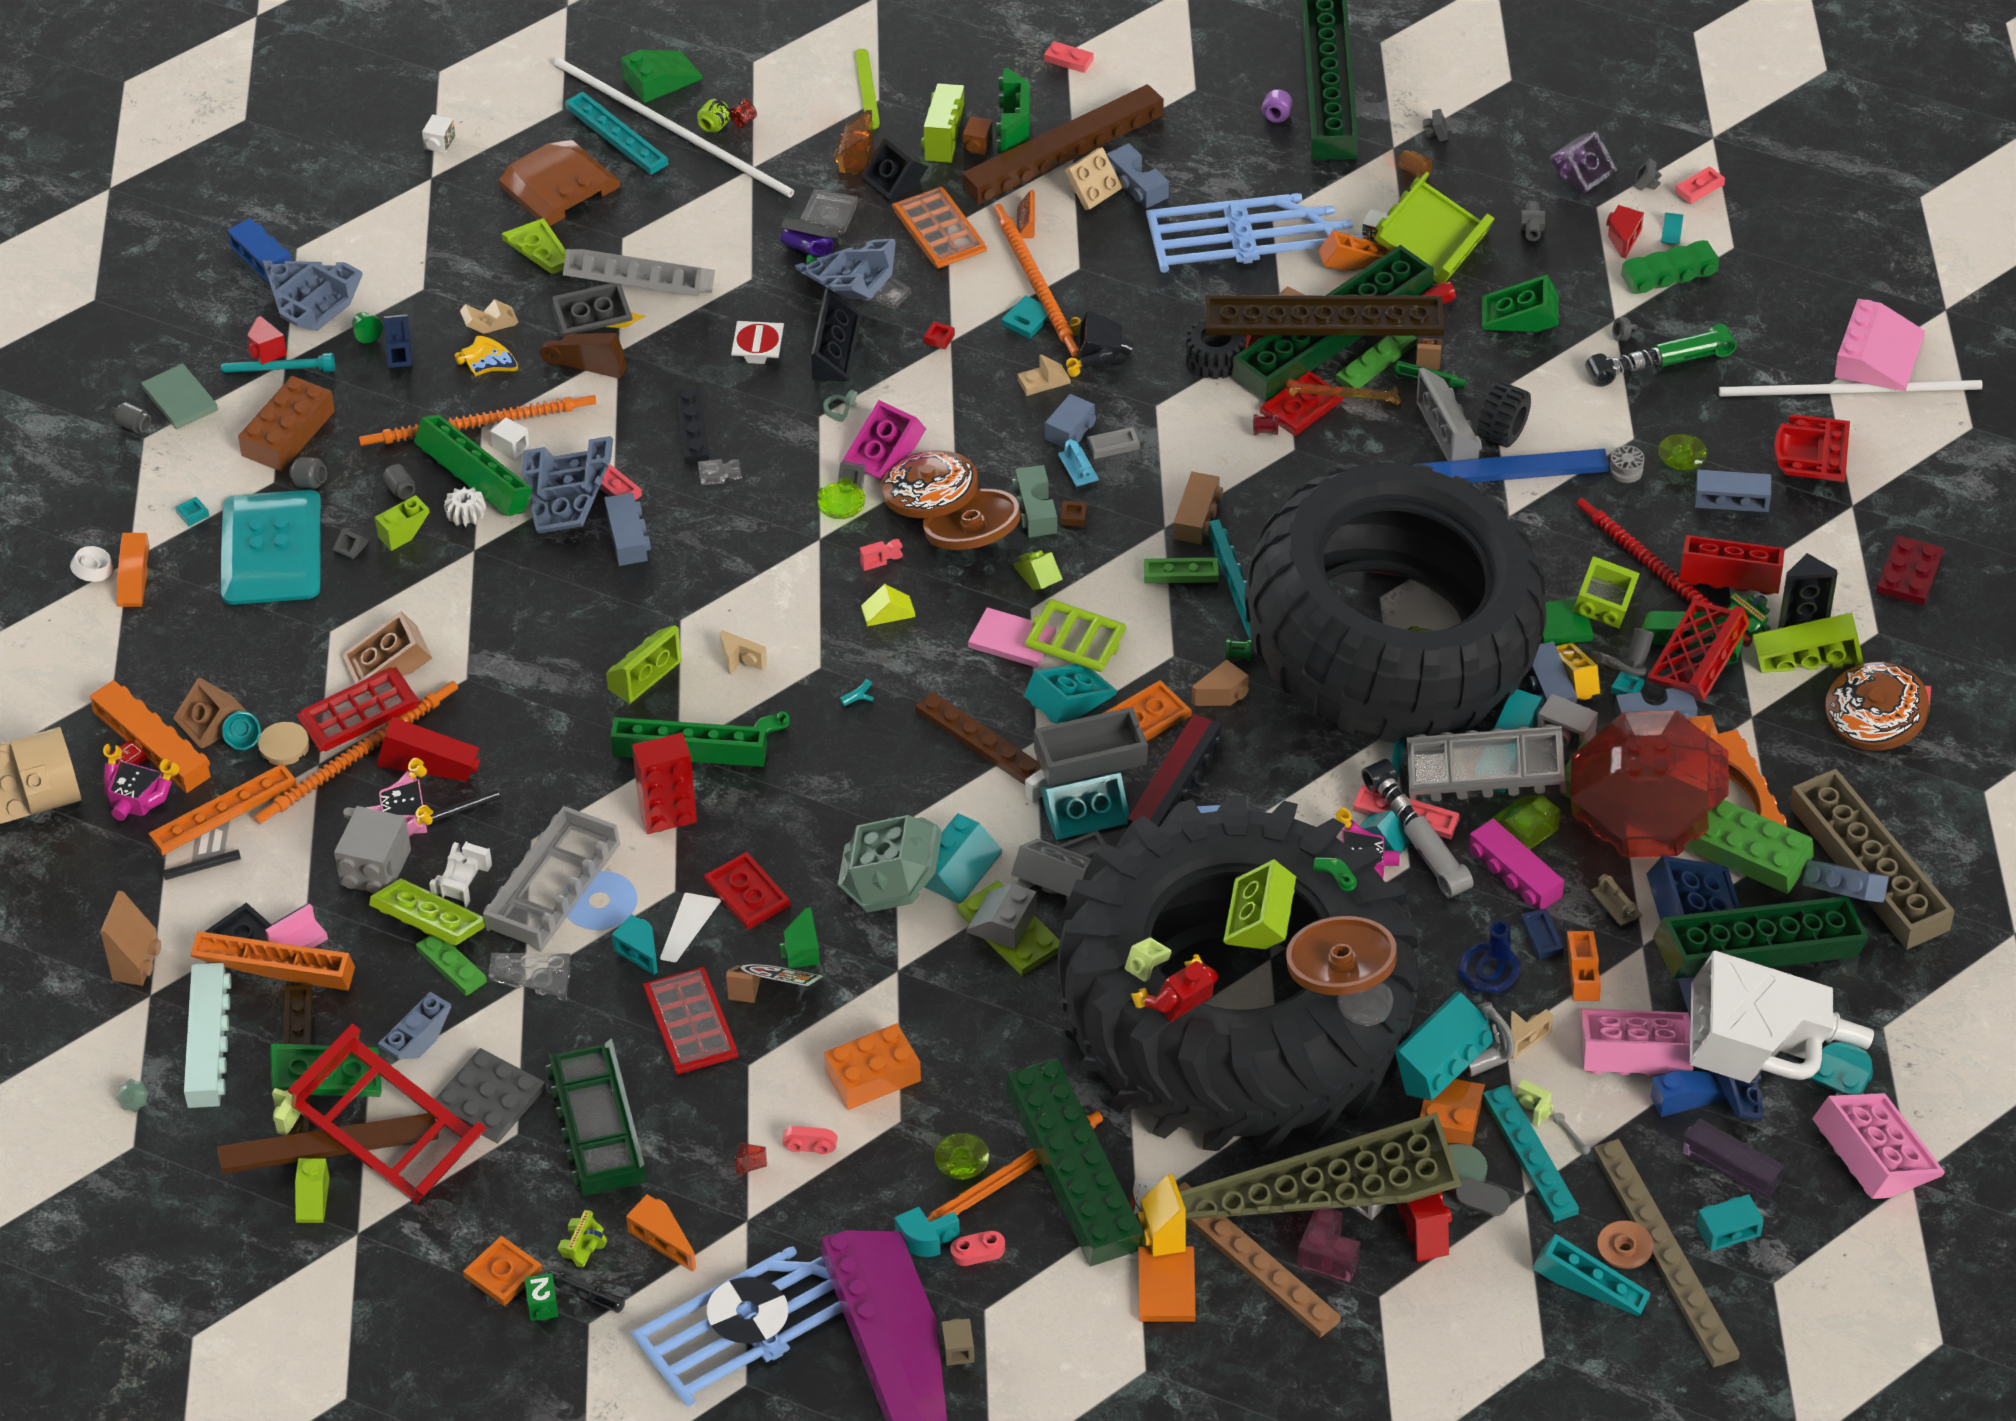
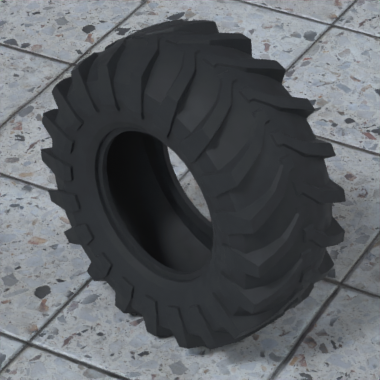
(1218, 1065)

